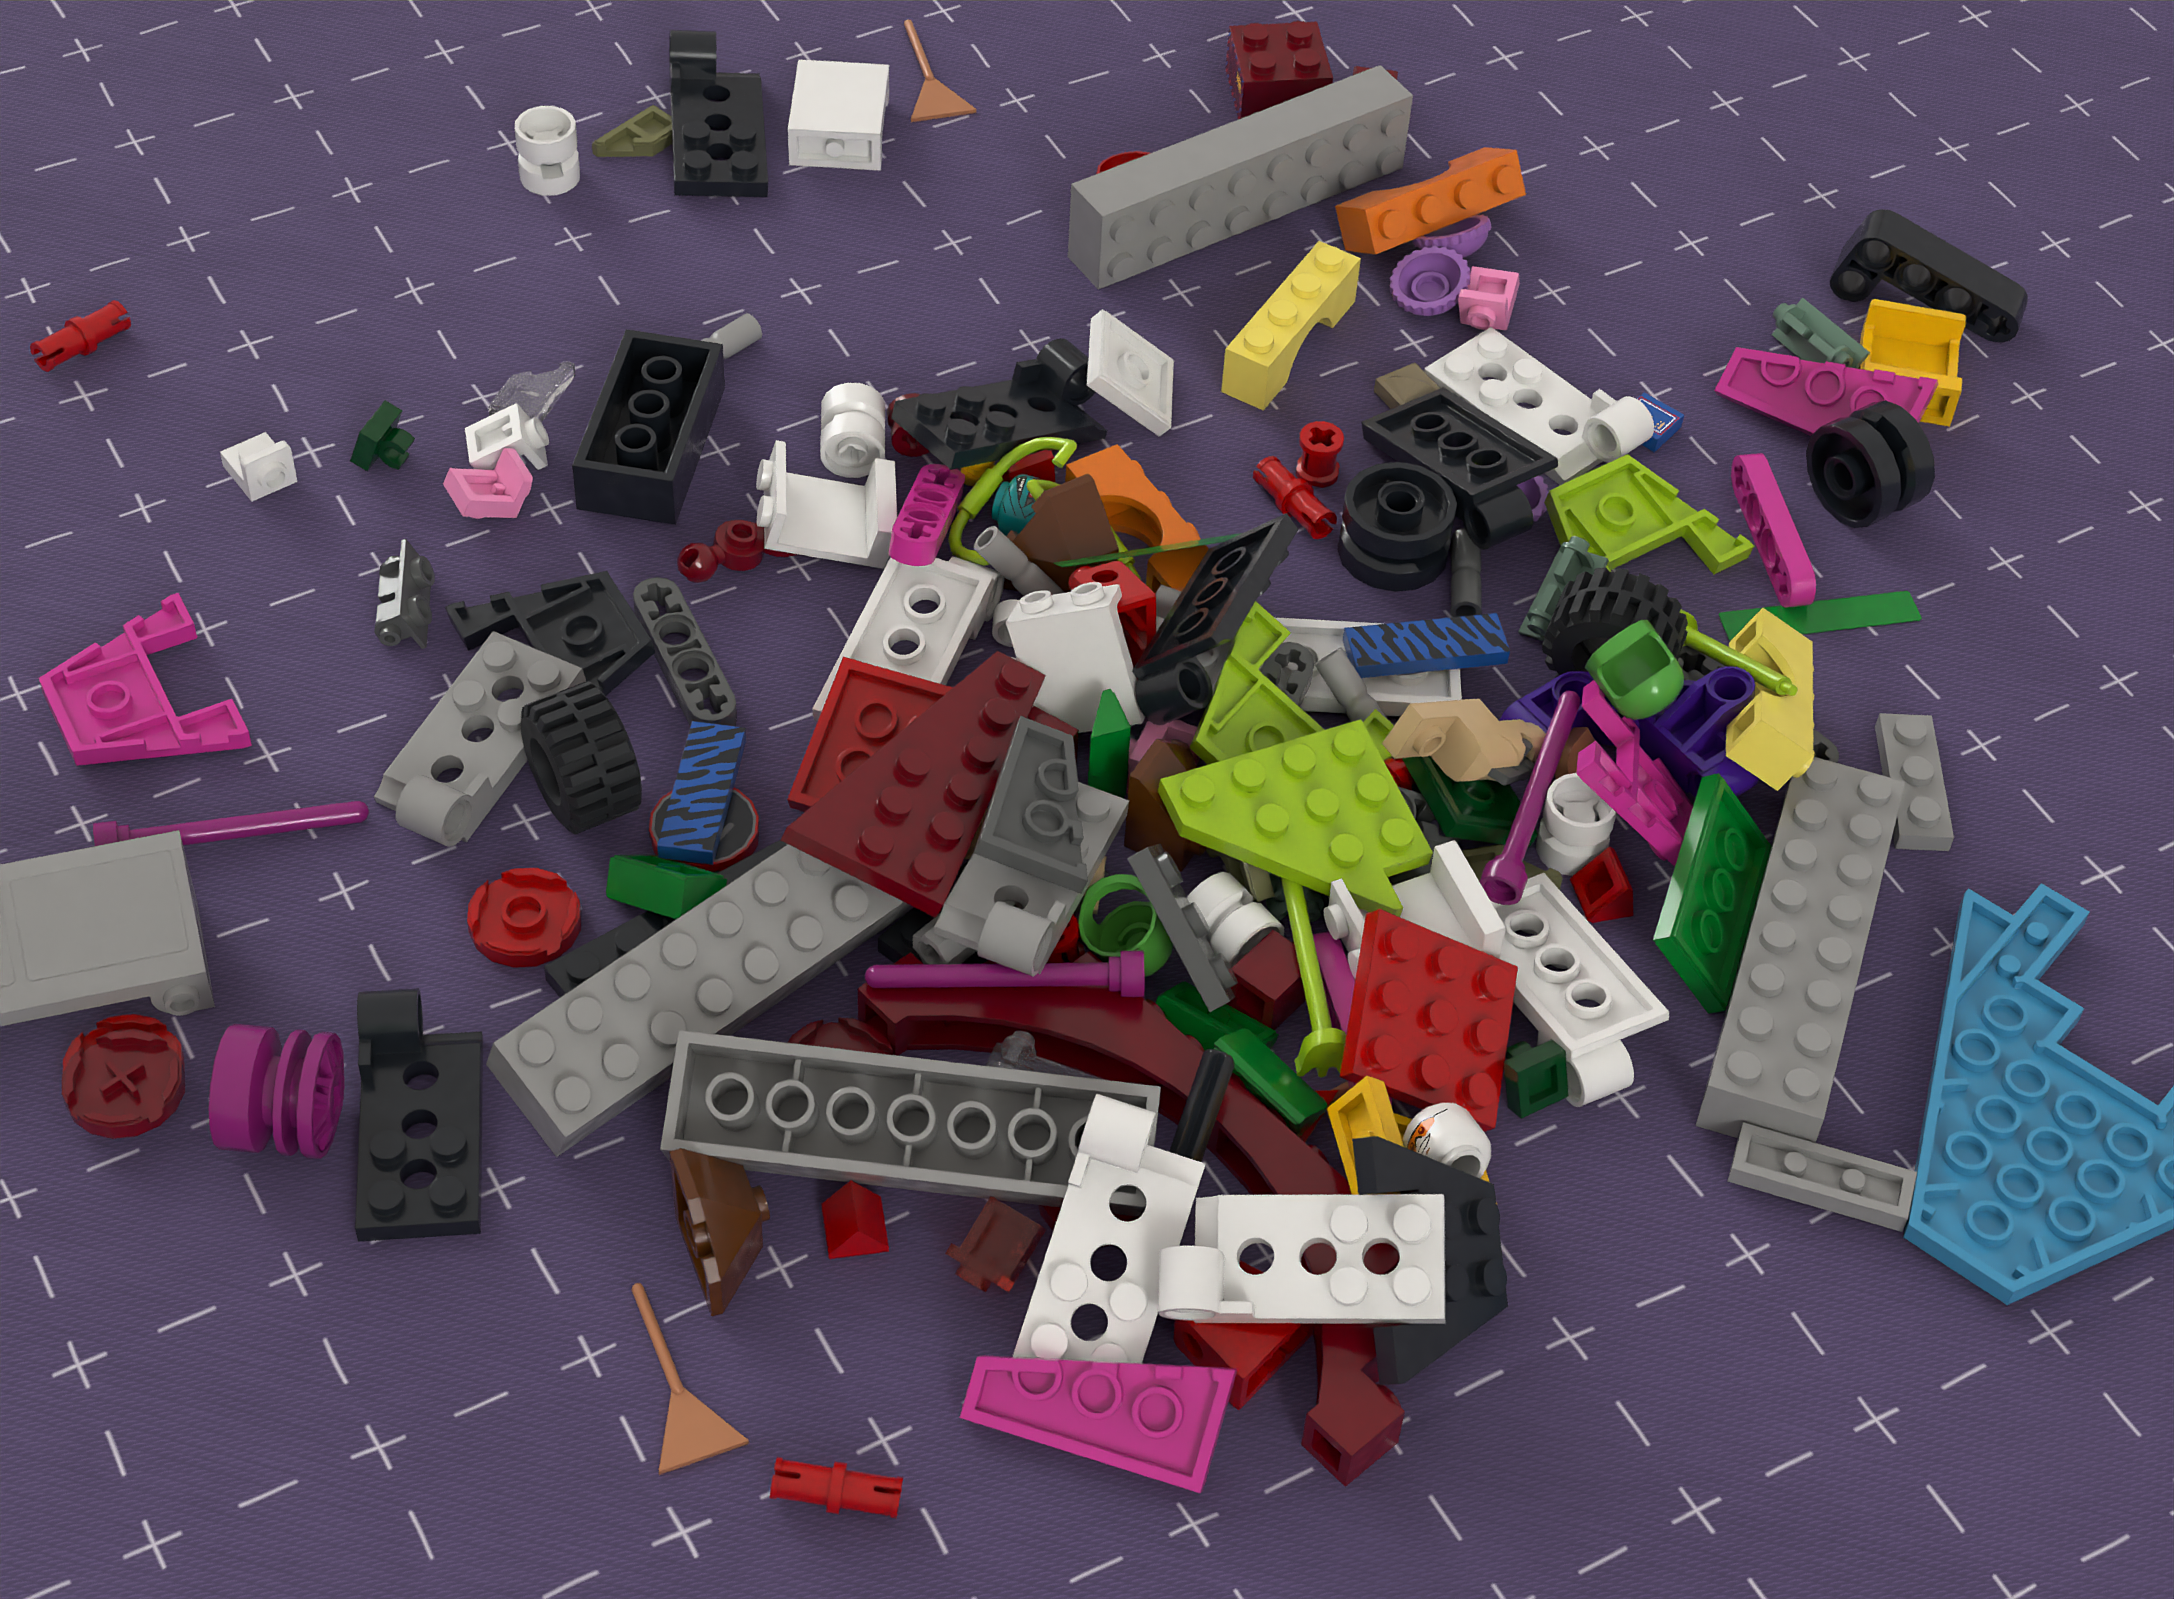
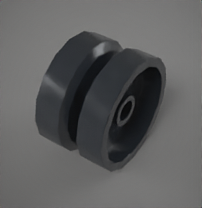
(1870, 464)
(1396, 526)

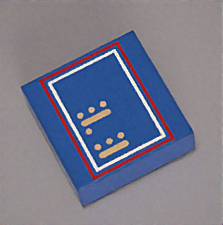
(1665, 418)

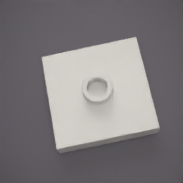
(1130, 372)

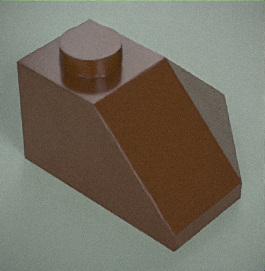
(1066, 527)
(1147, 816)
(718, 1222)

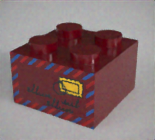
(1274, 64)

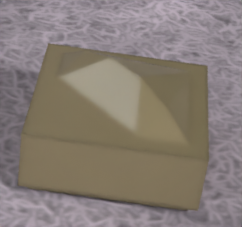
(1404, 385)

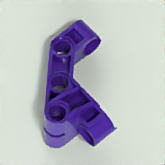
(1684, 735)

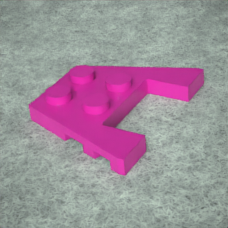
(116, 707)
(1634, 785)

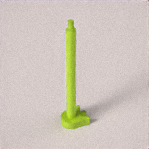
(1731, 657)
(1325, 1044)

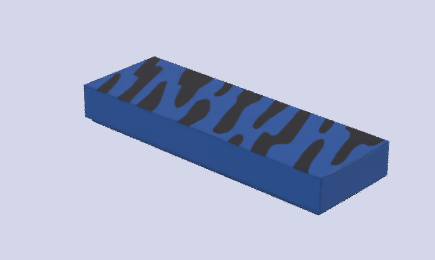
(1426, 645)
(702, 793)

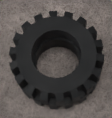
(1602, 606)
(581, 757)

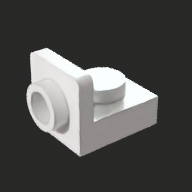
(506, 430)
(260, 465)

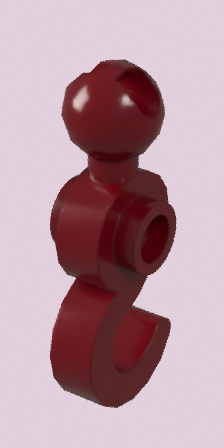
(735, 546)

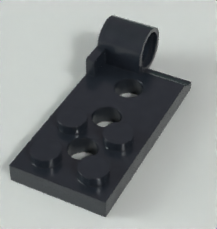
(693, 116)
(994, 418)
(1471, 454)
(1205, 617)
(389, 1057)

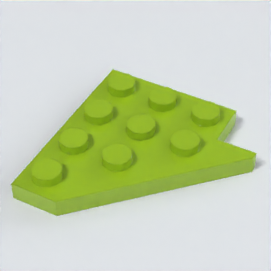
(1306, 813)

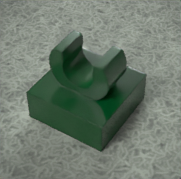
(382, 439)
(1535, 1076)

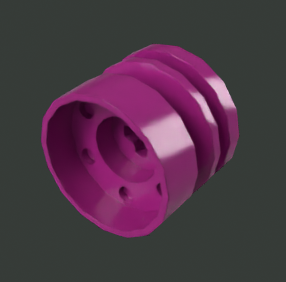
(276, 1091)

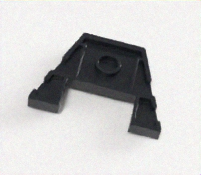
(572, 620)
(1472, 1253)

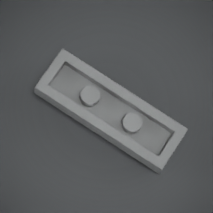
(1911, 755)
(1822, 1177)

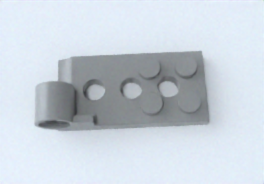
(457, 808)
(1026, 936)

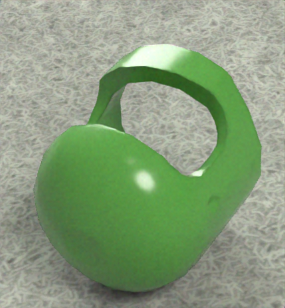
(1637, 671)
(1127, 927)

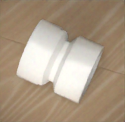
(547, 150)
(852, 429)
(1573, 825)
(1232, 916)

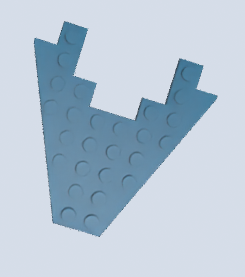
(2022, 1145)

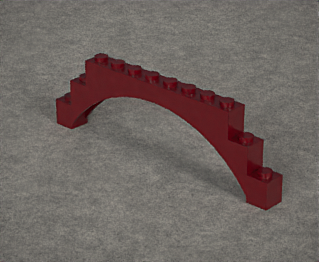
(1137, 1045)

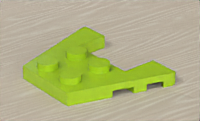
(1632, 511)
(1252, 711)

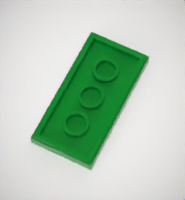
(1712, 893)

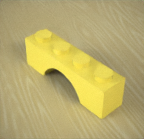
(1265, 349)
(1775, 730)

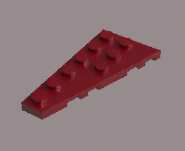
(921, 797)

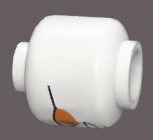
(1449, 1136)

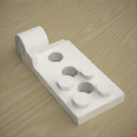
(1599, 426)
(964, 598)
(1548, 998)
(1110, 1157)
(1210, 1287)

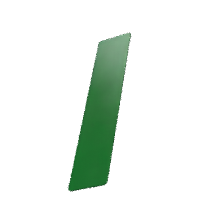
(1145, 551)
(1833, 613)

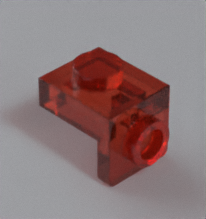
(996, 1247)

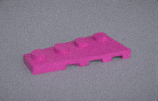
(1812, 392)
(1117, 1413)

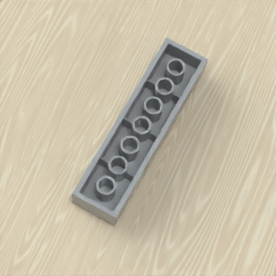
(1237, 176)
(1802, 953)
(699, 974)
(888, 1118)

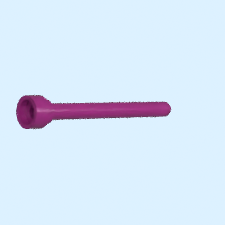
(241, 826)
(1505, 875)
(1120, 974)

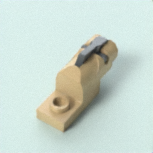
(1467, 741)

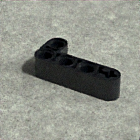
(1931, 272)

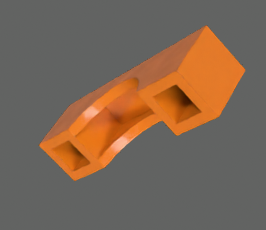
(1404, 213)
(1143, 512)

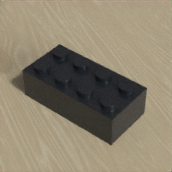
(649, 427)

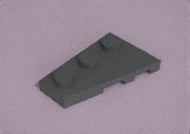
(1034, 808)
(1184, 925)

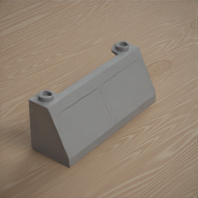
(101, 931)

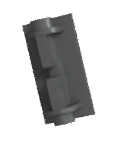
(405, 597)

